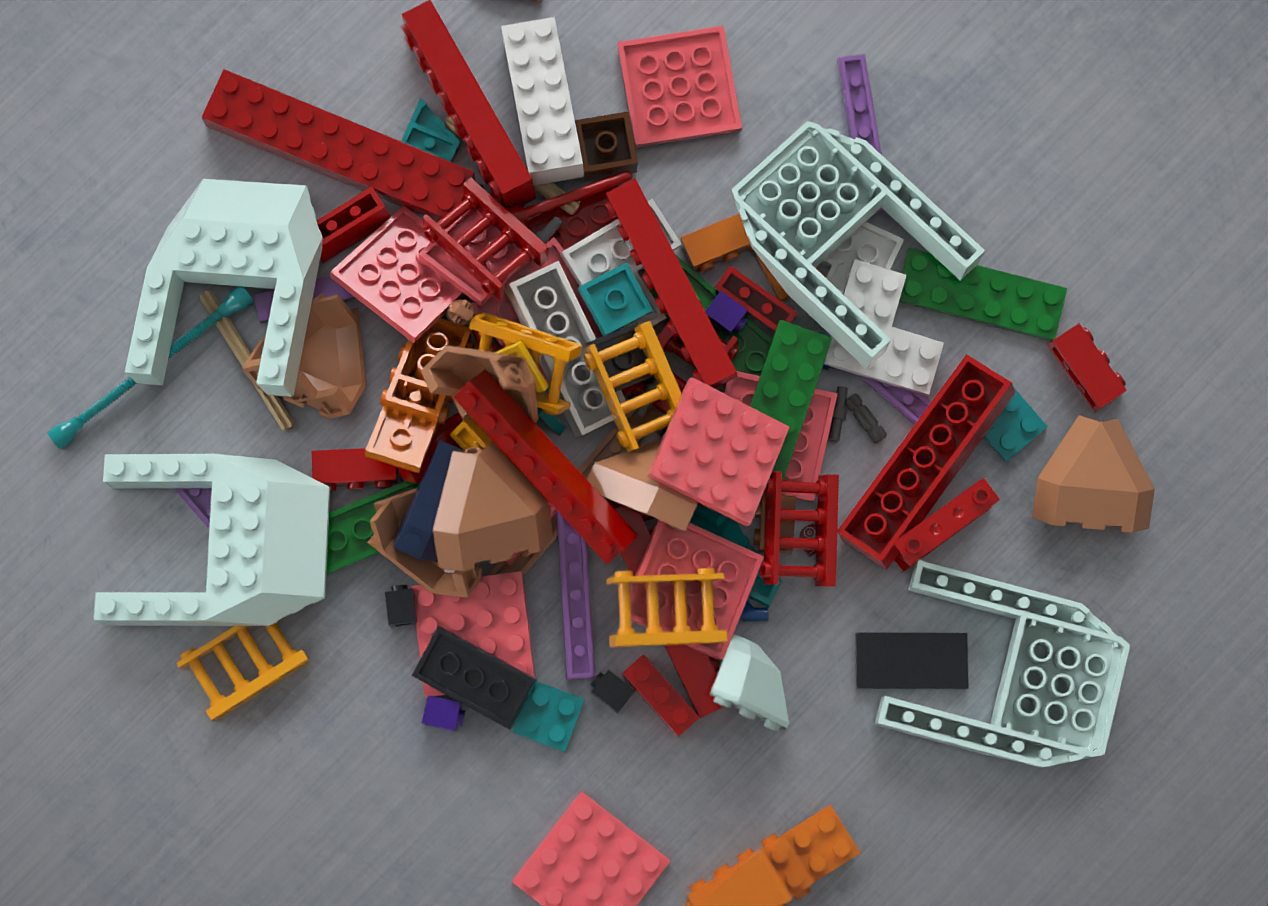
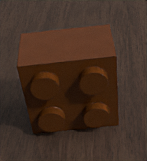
(606, 145)

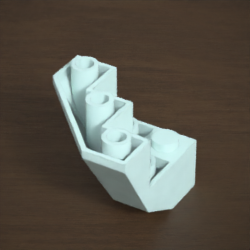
(751, 684)

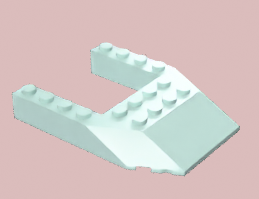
(813, 200)
(234, 238)
(262, 541)
(1054, 685)

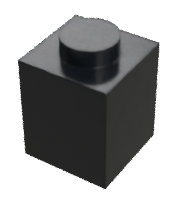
(400, 606)
(611, 690)

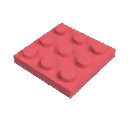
(453, 272)

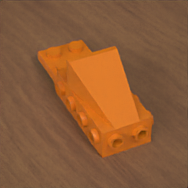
(409, 409)
(781, 866)

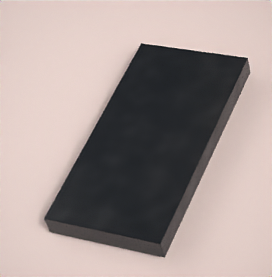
(911, 660)
(474, 677)

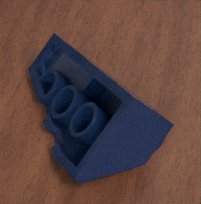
(416, 529)

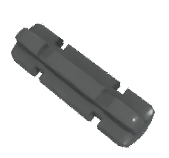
(865, 418)

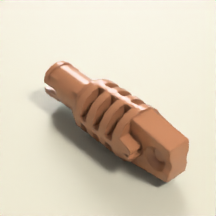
(460, 312)

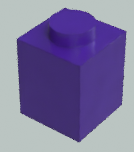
(726, 314)
(443, 714)

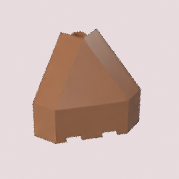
(331, 359)
(458, 365)
(1095, 480)
(625, 481)
(488, 511)
(427, 573)

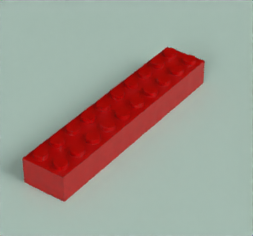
(335, 146)

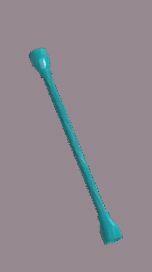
(65, 432)

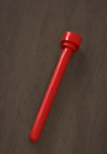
(523, 214)

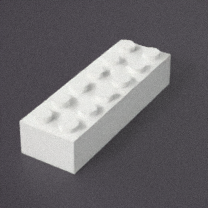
(542, 101)
(549, 305)

